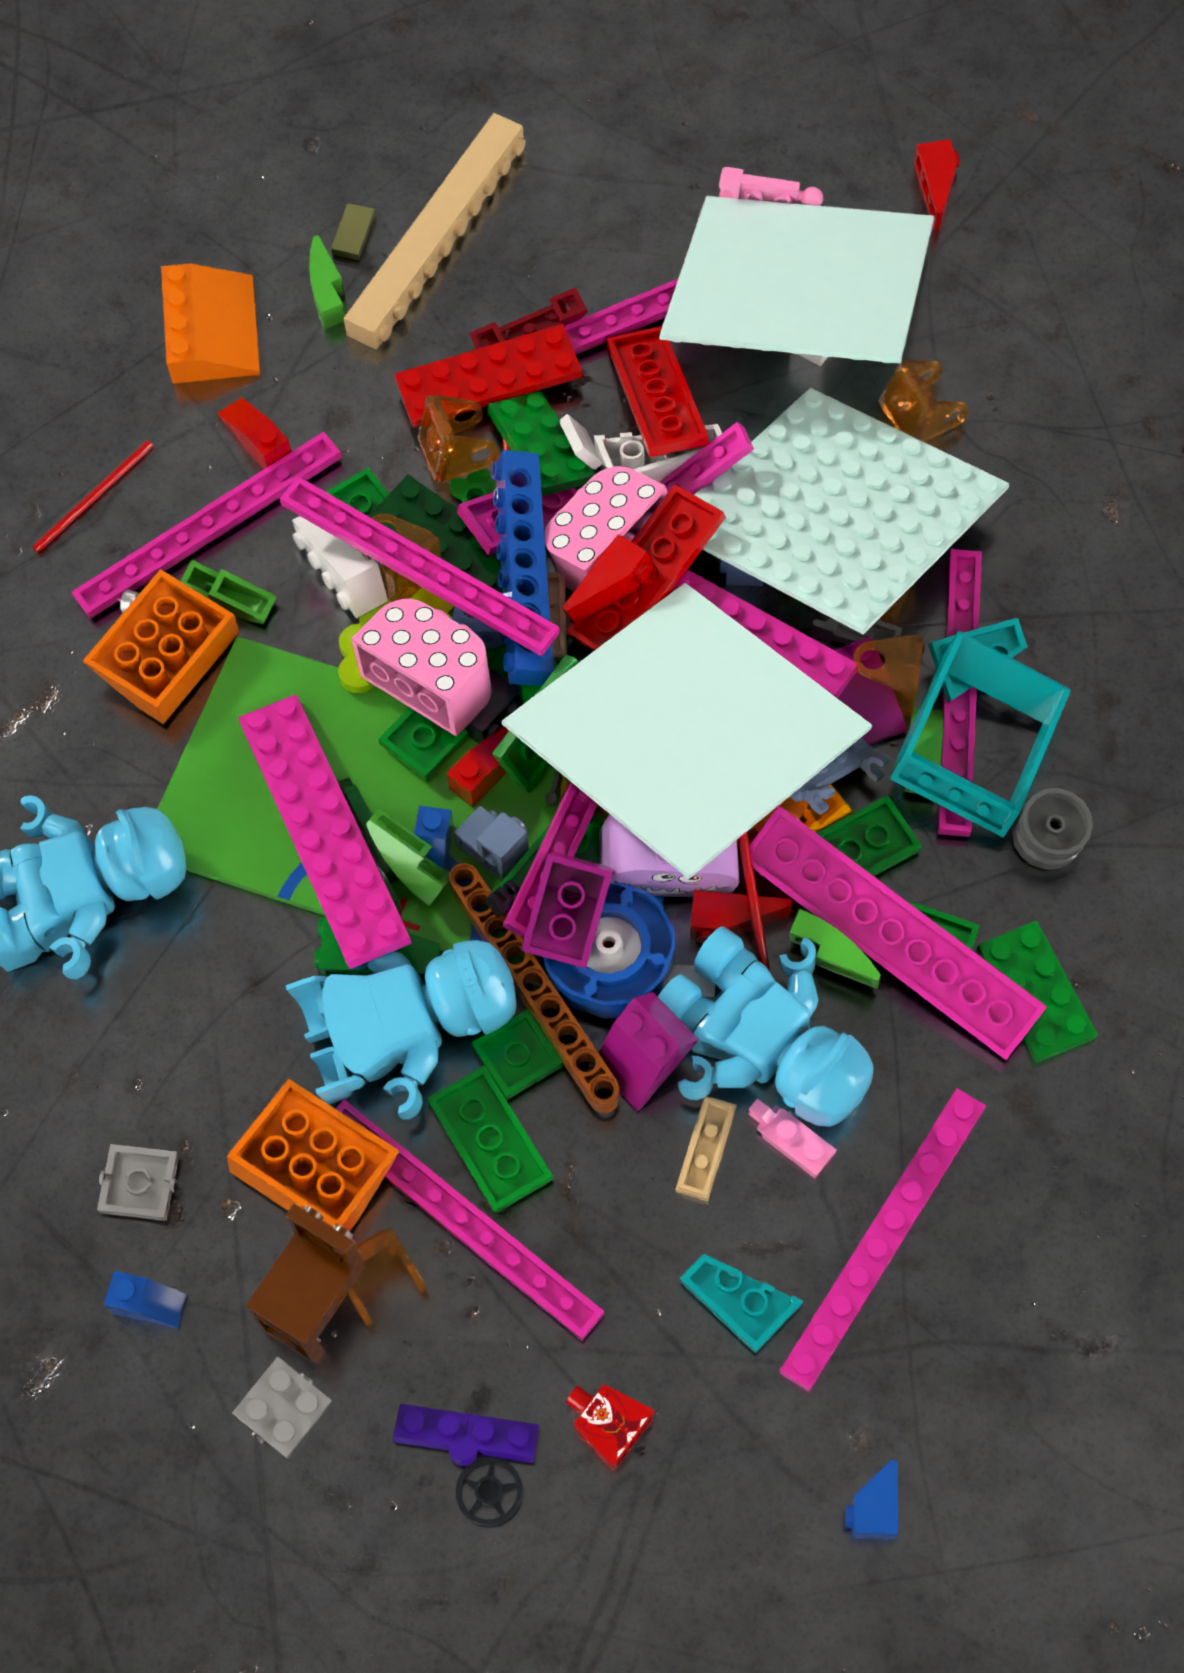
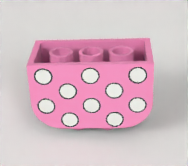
(607, 505)
(425, 662)

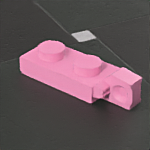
(792, 1138)

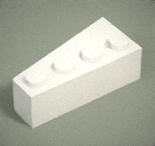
(631, 453)
(343, 568)

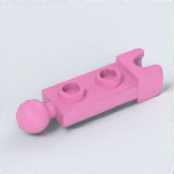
(743, 186)

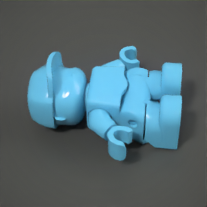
(69, 880)
(395, 1017)
(767, 1031)

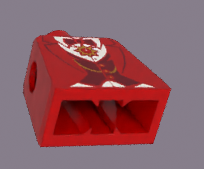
(609, 1422)

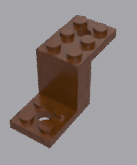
(306, 1282)

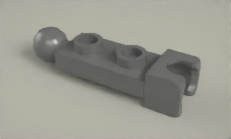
(835, 631)

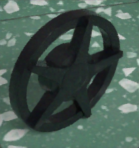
(489, 1491)

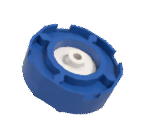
(627, 958)

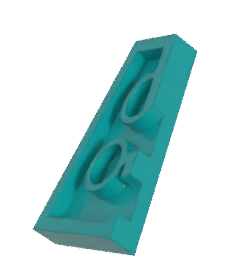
(1002, 636)
(743, 1304)

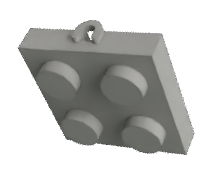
(138, 1182)
(282, 1407)

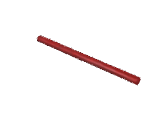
(91, 497)
(753, 900)

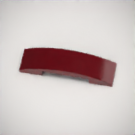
(562, 310)

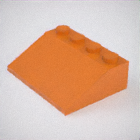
(209, 323)
(162, 645)
(312, 1157)

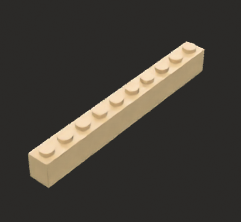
(434, 231)

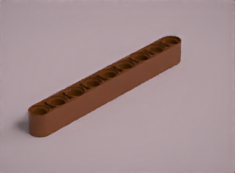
(536, 1001)

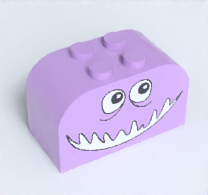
(643, 868)

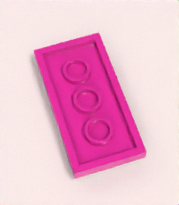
(481, 513)

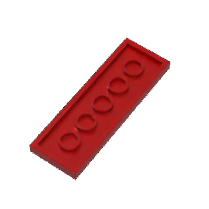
(492, 371)
(657, 392)
(673, 541)

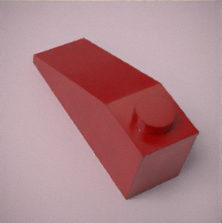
(936, 172)
(255, 432)
(611, 578)
(477, 770)
(730, 910)

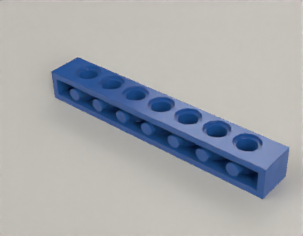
(524, 472)

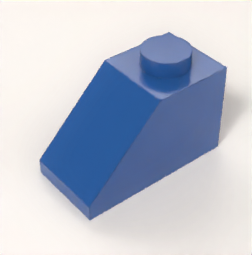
(436, 829)
(144, 1300)
(876, 1506)

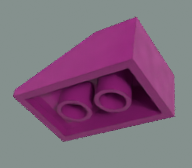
(871, 699)
(567, 909)
(645, 1047)

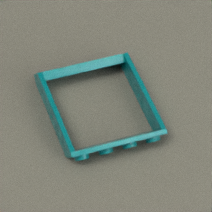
(1007, 682)

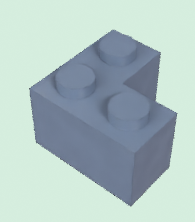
(493, 840)

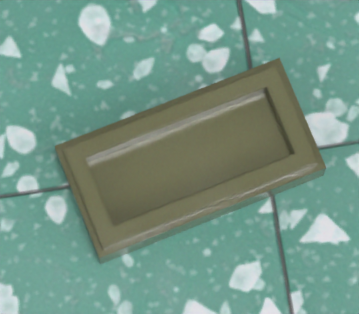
(353, 231)

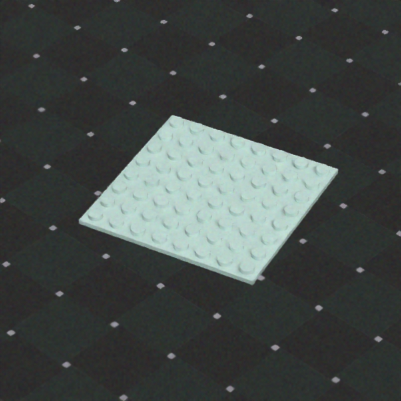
(800, 279)
(843, 509)
(686, 728)

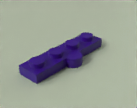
(466, 1434)

